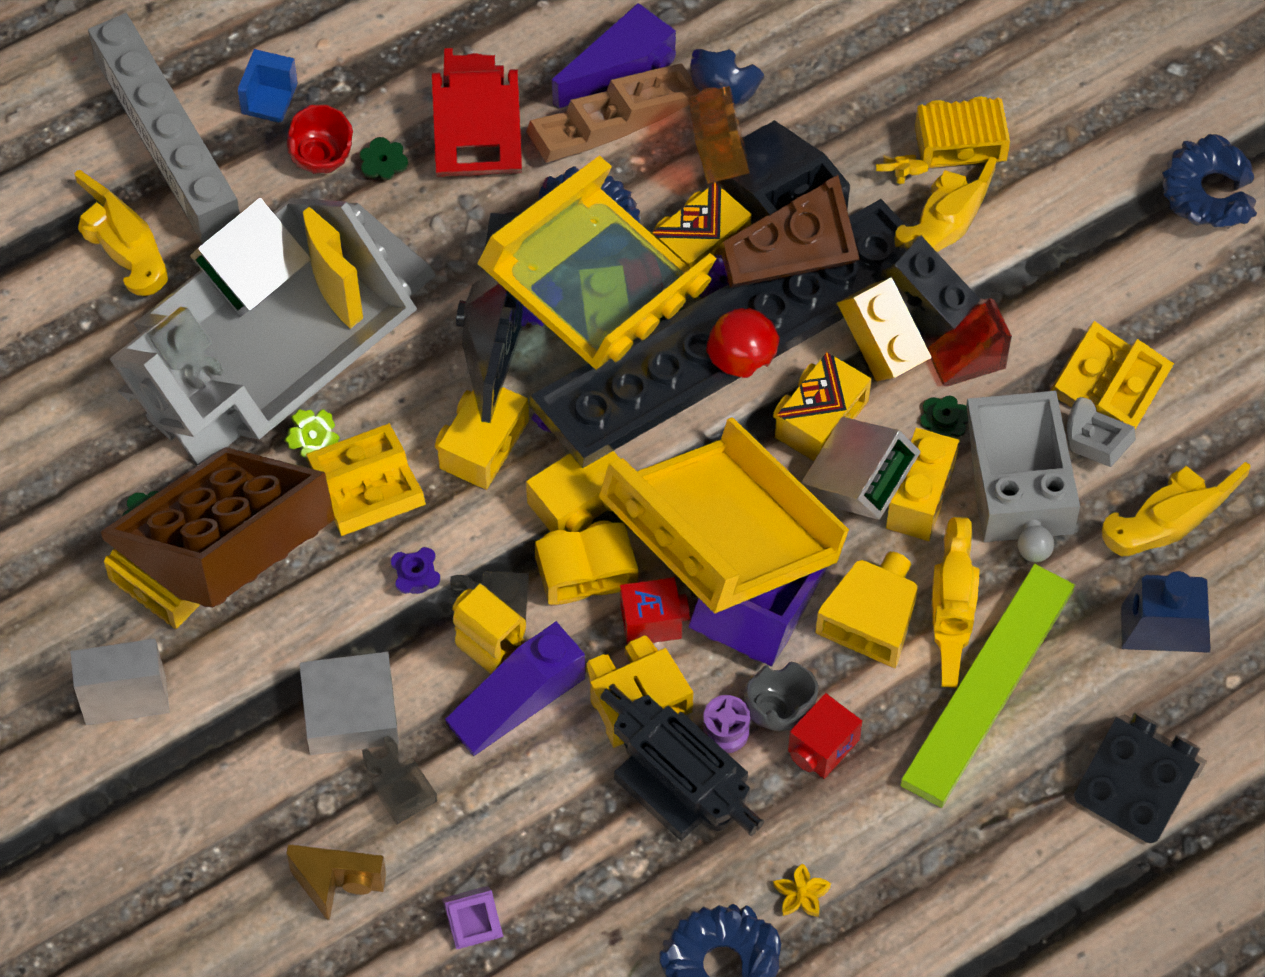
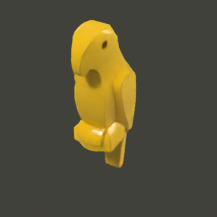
(949, 209)
(123, 238)
(1169, 512)
(954, 598)

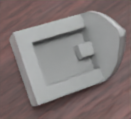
(1097, 434)

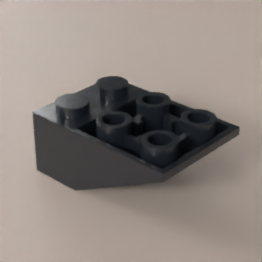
(780, 171)

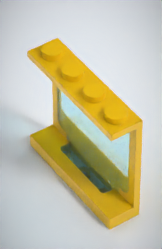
(591, 268)

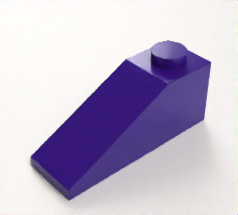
(627, 48)
(519, 688)

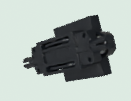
(678, 769)

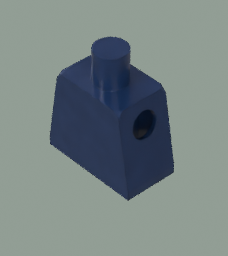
(1167, 614)

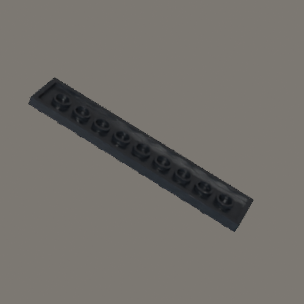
(671, 368)

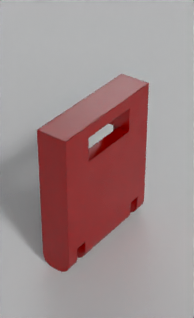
(476, 114)

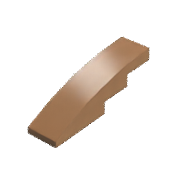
(610, 115)

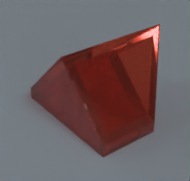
(974, 347)

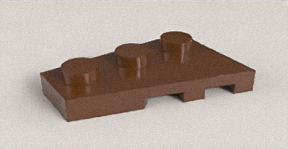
(795, 240)

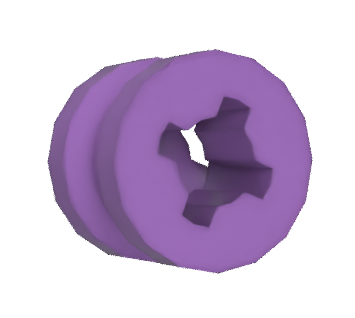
(727, 712)

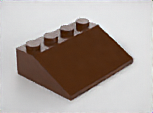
(223, 524)

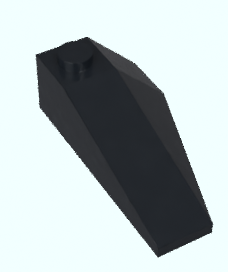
(490, 336)

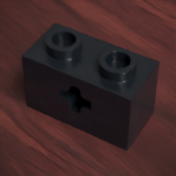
(928, 287)

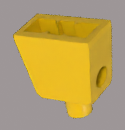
(871, 609)

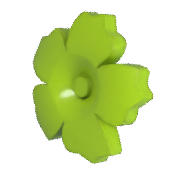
(311, 431)

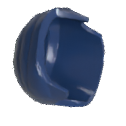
(720, 71)

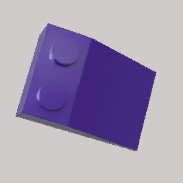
(761, 623)

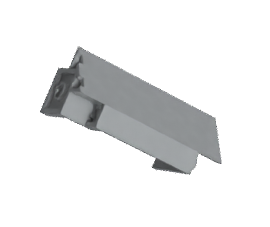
(278, 348)

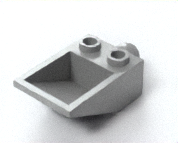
(1022, 471)

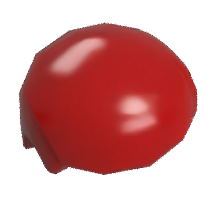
(319, 139)
(742, 342)

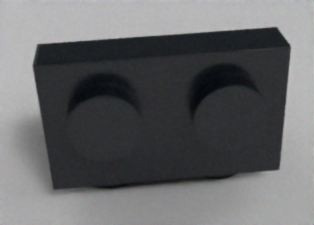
(1139, 776)

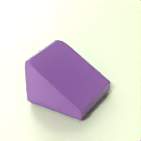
(472, 917)

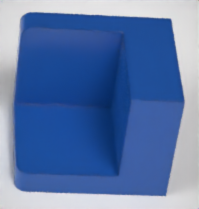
(267, 86)

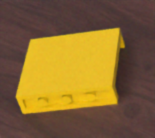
(726, 518)

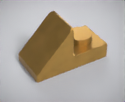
(324, 869)

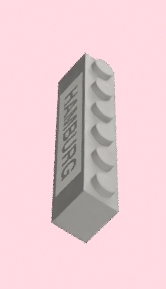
(163, 126)

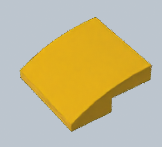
(332, 272)
(1112, 375)
(367, 479)

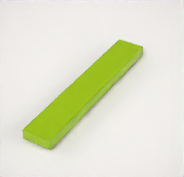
(987, 686)

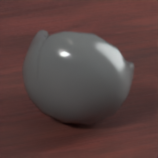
(780, 696)

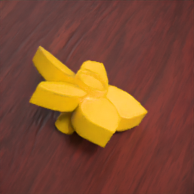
(902, 166)
(802, 892)

